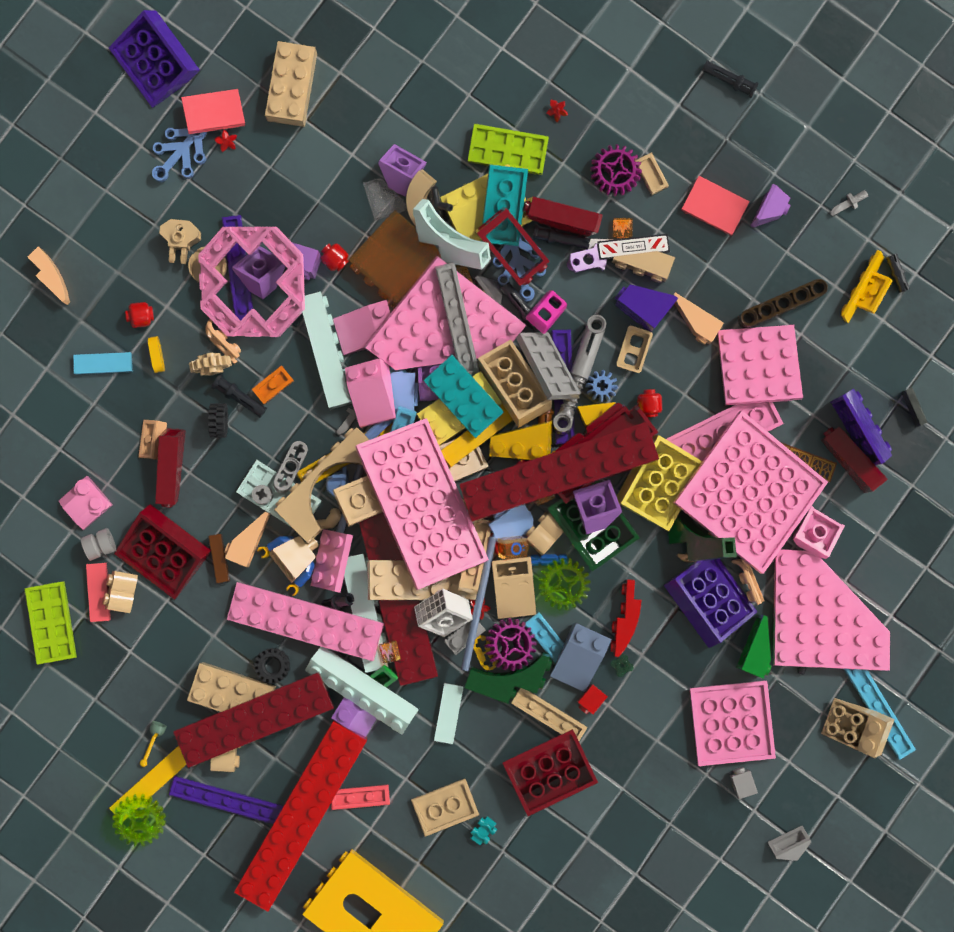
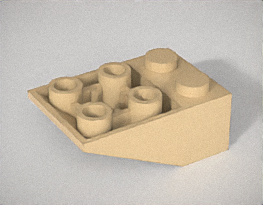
(514, 587)
(858, 727)

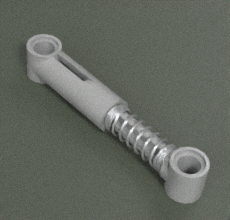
(581, 370)

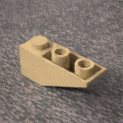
(652, 264)

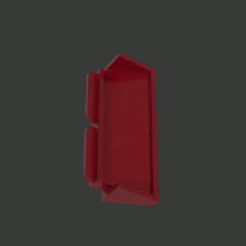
(610, 421)

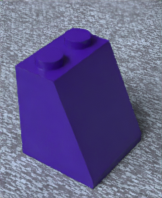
(644, 305)

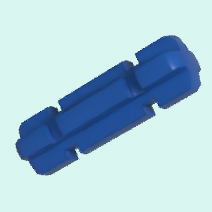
(547, 559)

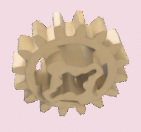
(210, 364)

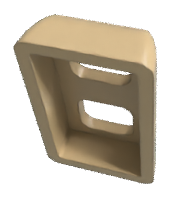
(639, 352)

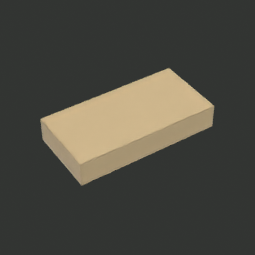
(652, 174)

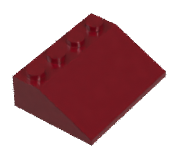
(162, 551)
(550, 772)

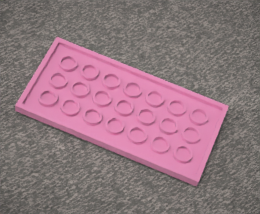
(421, 503)

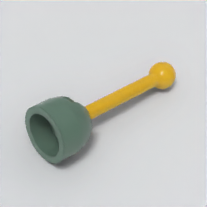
(156, 729)

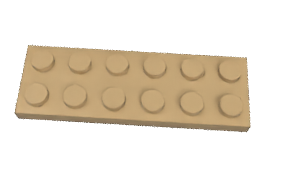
(393, 582)

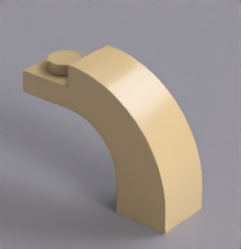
(418, 190)

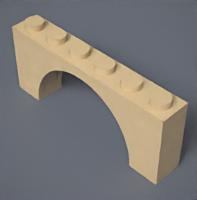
(297, 505)

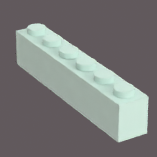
(325, 350)
(357, 584)
(362, 690)

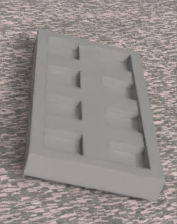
(548, 366)

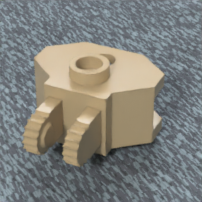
(179, 240)

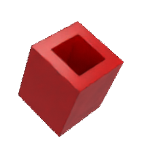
(591, 699)

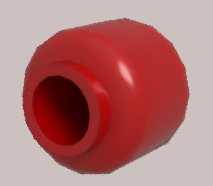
(334, 257)
(139, 314)
(650, 403)

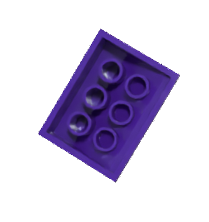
(153, 57)
(861, 427)
(710, 600)

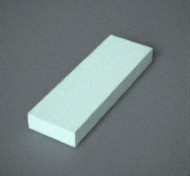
(448, 713)

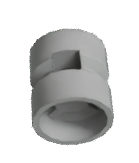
(98, 544)

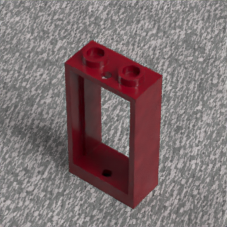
(493, 222)

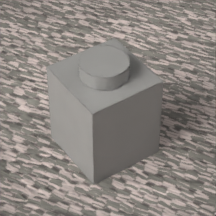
(743, 783)

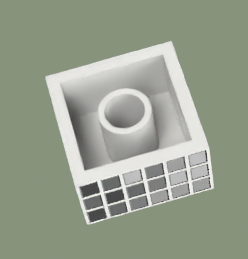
(443, 612)

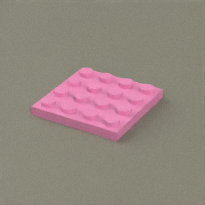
(759, 365)
(732, 723)

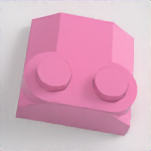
(85, 503)
(817, 534)

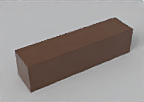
(218, 557)

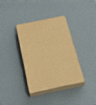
(445, 807)

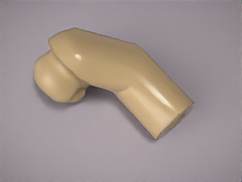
(331, 521)

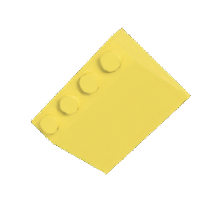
(469, 207)
(654, 486)

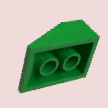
(756, 652)

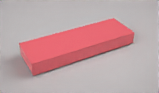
(97, 587)
(361, 797)

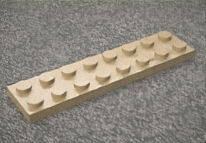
(359, 500)

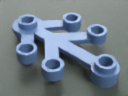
(180, 149)
(518, 262)

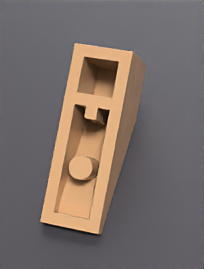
(700, 322)
(245, 544)

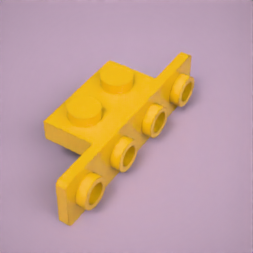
(869, 290)

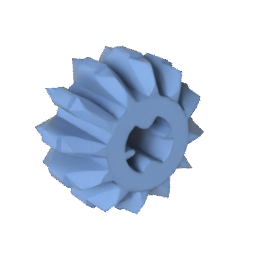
(606, 382)

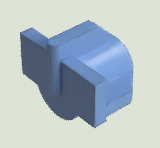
(337, 480)

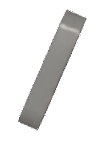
(289, 481)

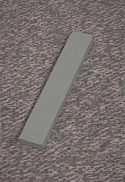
(457, 317)

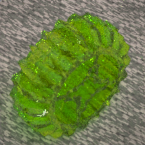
(556, 588)
(148, 831)

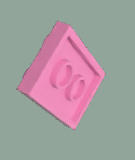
(331, 560)

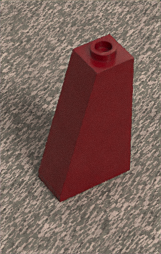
(562, 216)
(853, 460)
(169, 466)

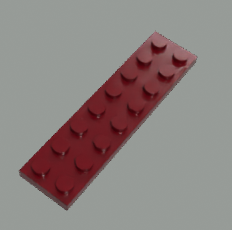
(253, 719)

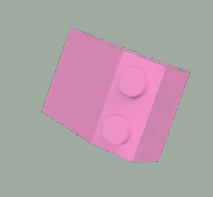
(360, 325)
(371, 392)

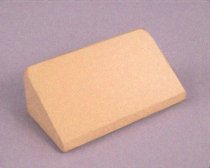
(150, 438)

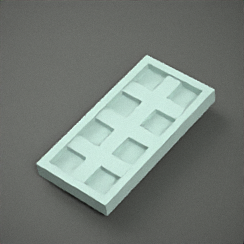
(263, 475)

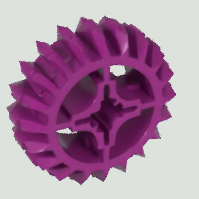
(621, 154)
(503, 640)

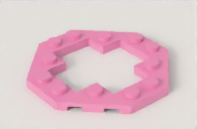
(290, 282)

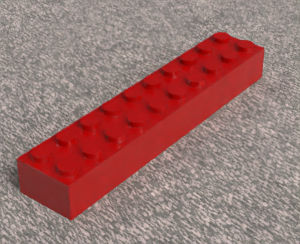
(300, 815)

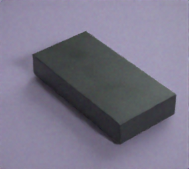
(914, 407)

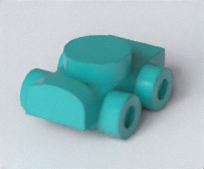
(481, 834)

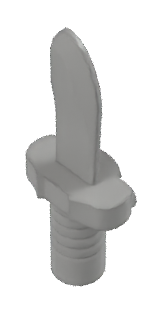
(852, 201)
(346, 424)

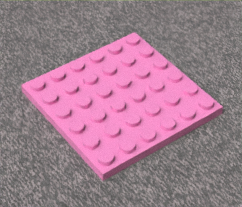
(751, 491)

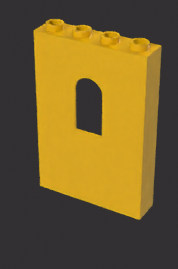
(357, 876)

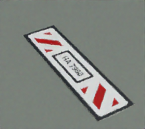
(617, 247)

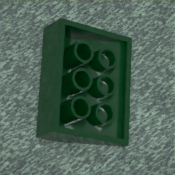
(597, 546)

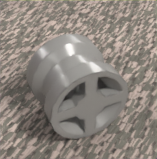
(262, 497)

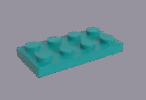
(505, 188)
(463, 396)

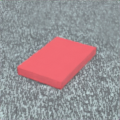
(213, 111)
(715, 205)

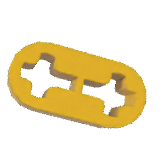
(156, 354)
(480, 654)

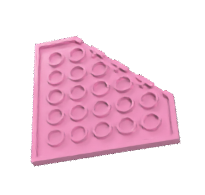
(419, 330)
(822, 619)

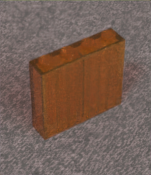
(393, 258)

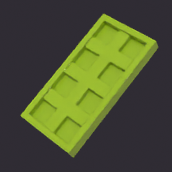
(509, 147)
(50, 622)

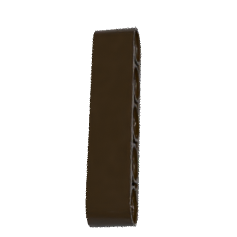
(789, 297)

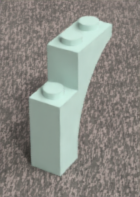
(452, 244)

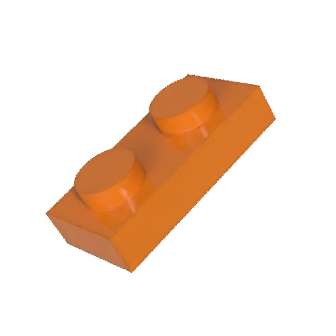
(272, 385)

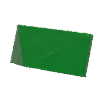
(384, 676)

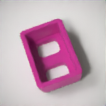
(537, 321)

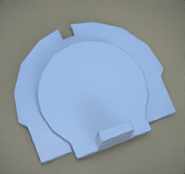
(404, 390)
(512, 523)

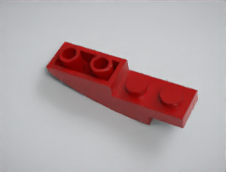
(625, 627)

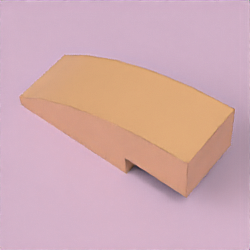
(49, 274)

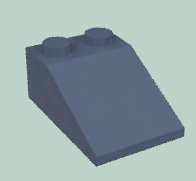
(580, 657)

